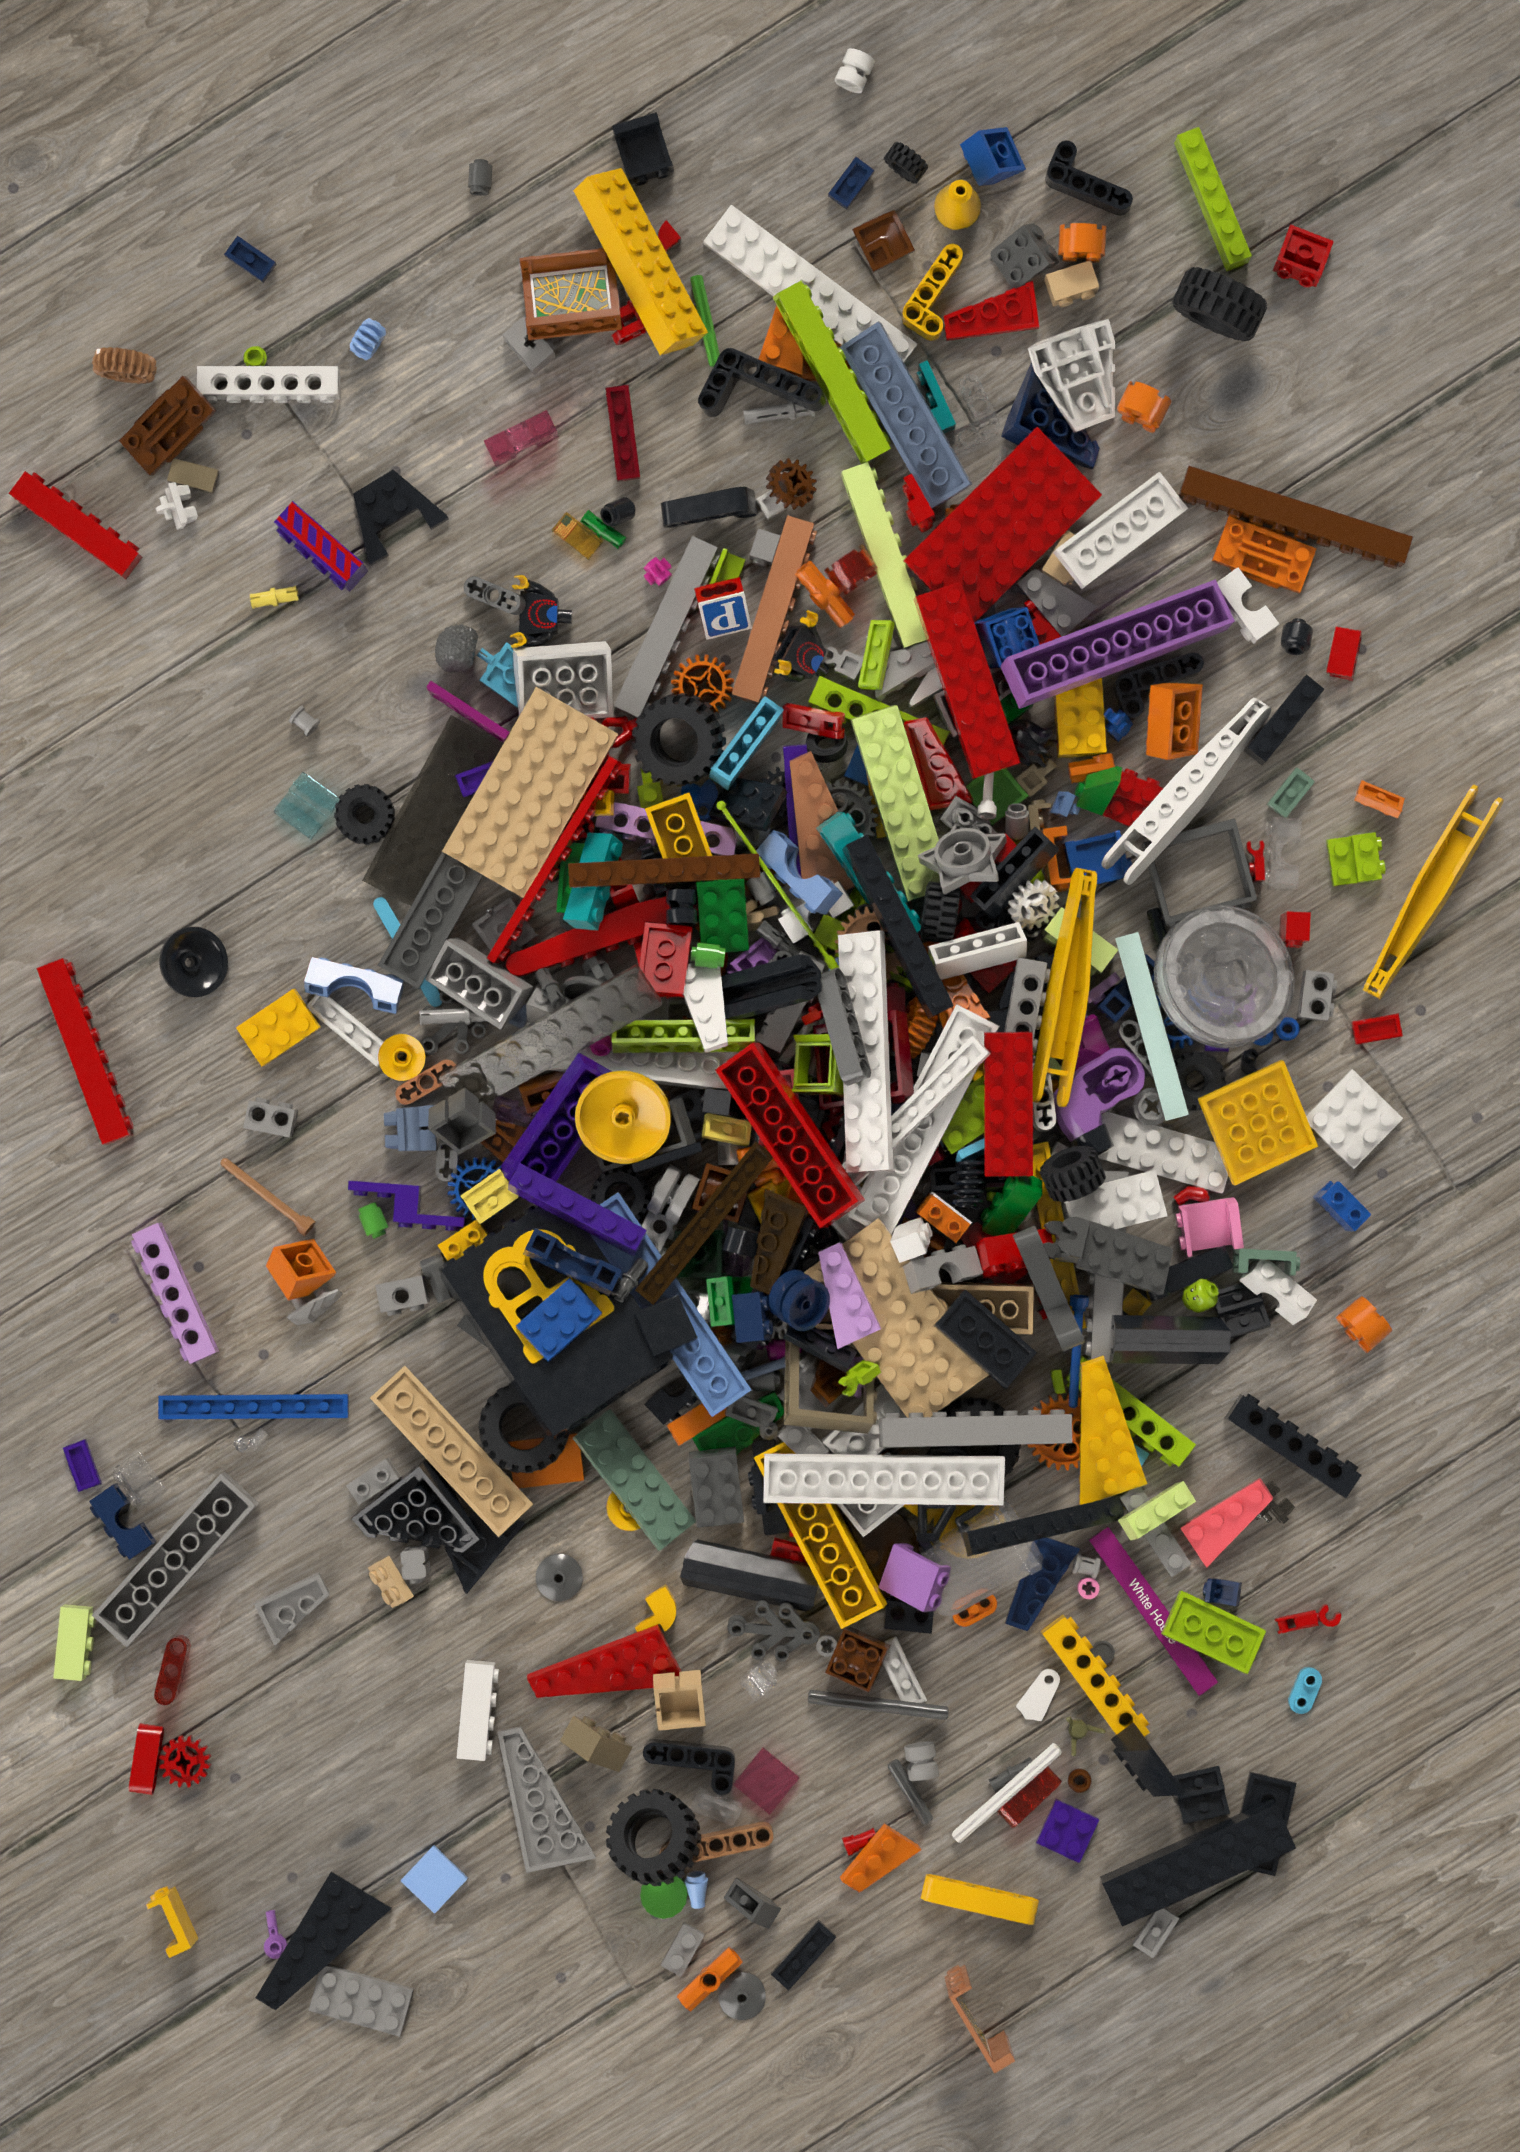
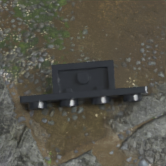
(772, 1516)

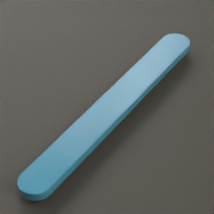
(392, 925)

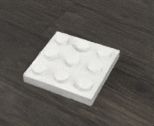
(1352, 1119)

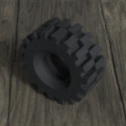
(364, 796)
(1208, 1067)

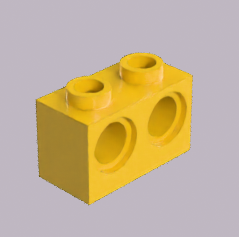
(466, 1237)

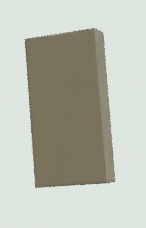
(193, 475)

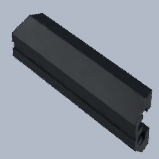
(770, 986)
(1169, 1339)
(749, 1575)

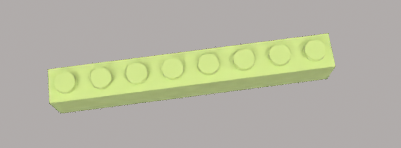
(885, 552)

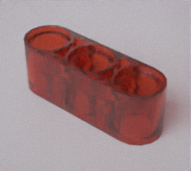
(167, 1680)
(1029, 1797)

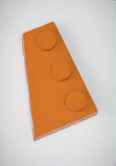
(878, 1858)

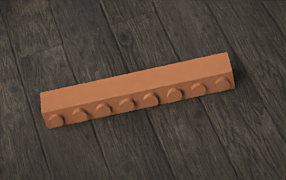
(773, 609)

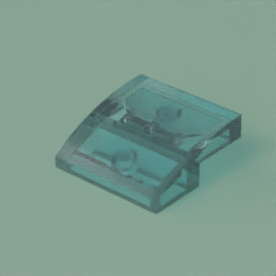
(307, 805)

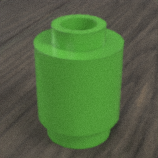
(708, 955)
(373, 1220)

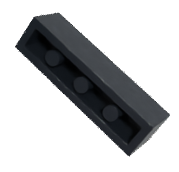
(1284, 719)
(1015, 870)

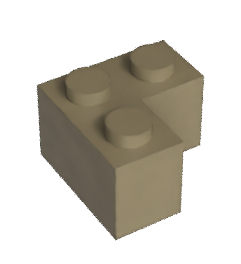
(596, 1743)

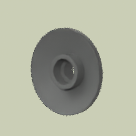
(563, 1565)
(745, 1984)

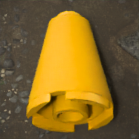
(957, 205)

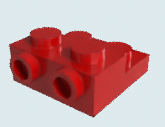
(1302, 256)
(919, 510)
(1131, 798)

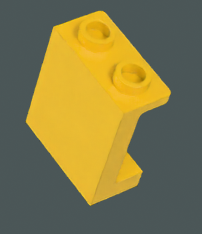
(177, 1918)

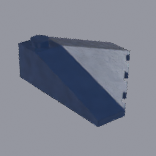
(1036, 408)

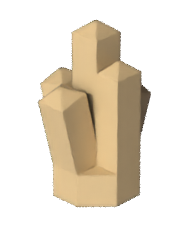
(756, 916)

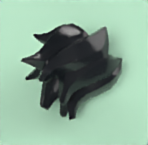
(1032, 741)

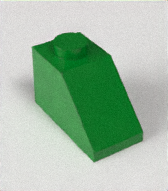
(1098, 790)

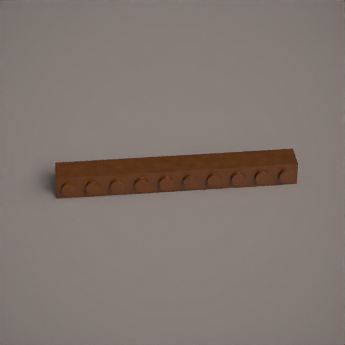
(1295, 517)

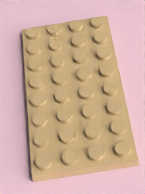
(530, 792)
(915, 1359)

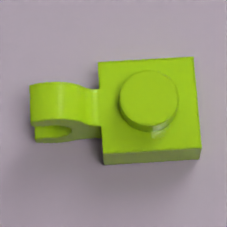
(649, 792)
(859, 1374)

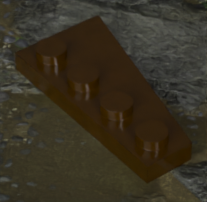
(778, 1233)

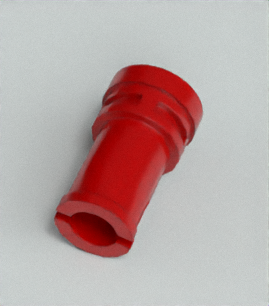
(854, 1843)

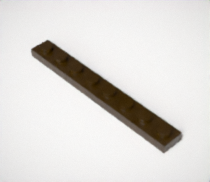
(704, 1223)

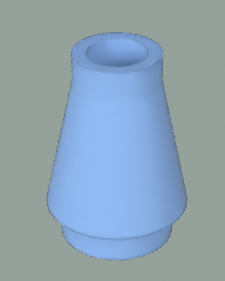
(696, 1886)

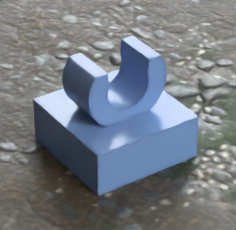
(1064, 805)

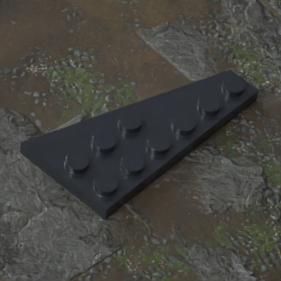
(329, 1926)

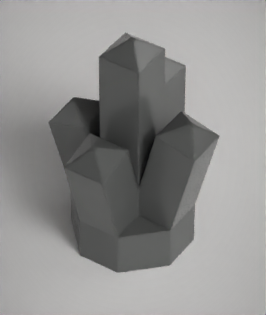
(598, 968)

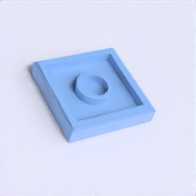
(434, 1879)

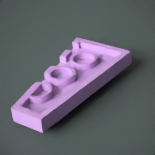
(849, 1305)

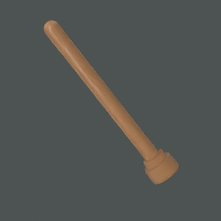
(303, 1223)

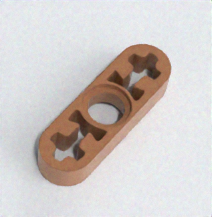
(408, 1085)

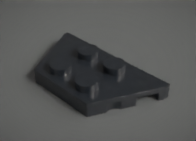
(479, 1557)

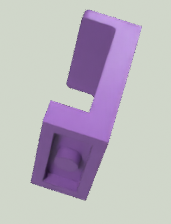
(914, 1578)

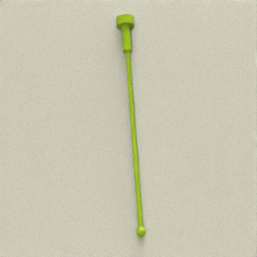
(829, 960)

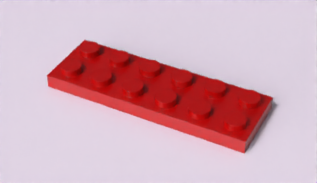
(1008, 1104)

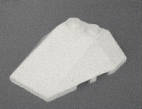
(1079, 373)

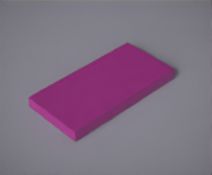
(467, 711)

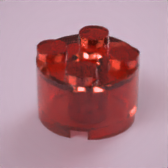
(851, 569)

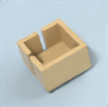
(679, 1700)

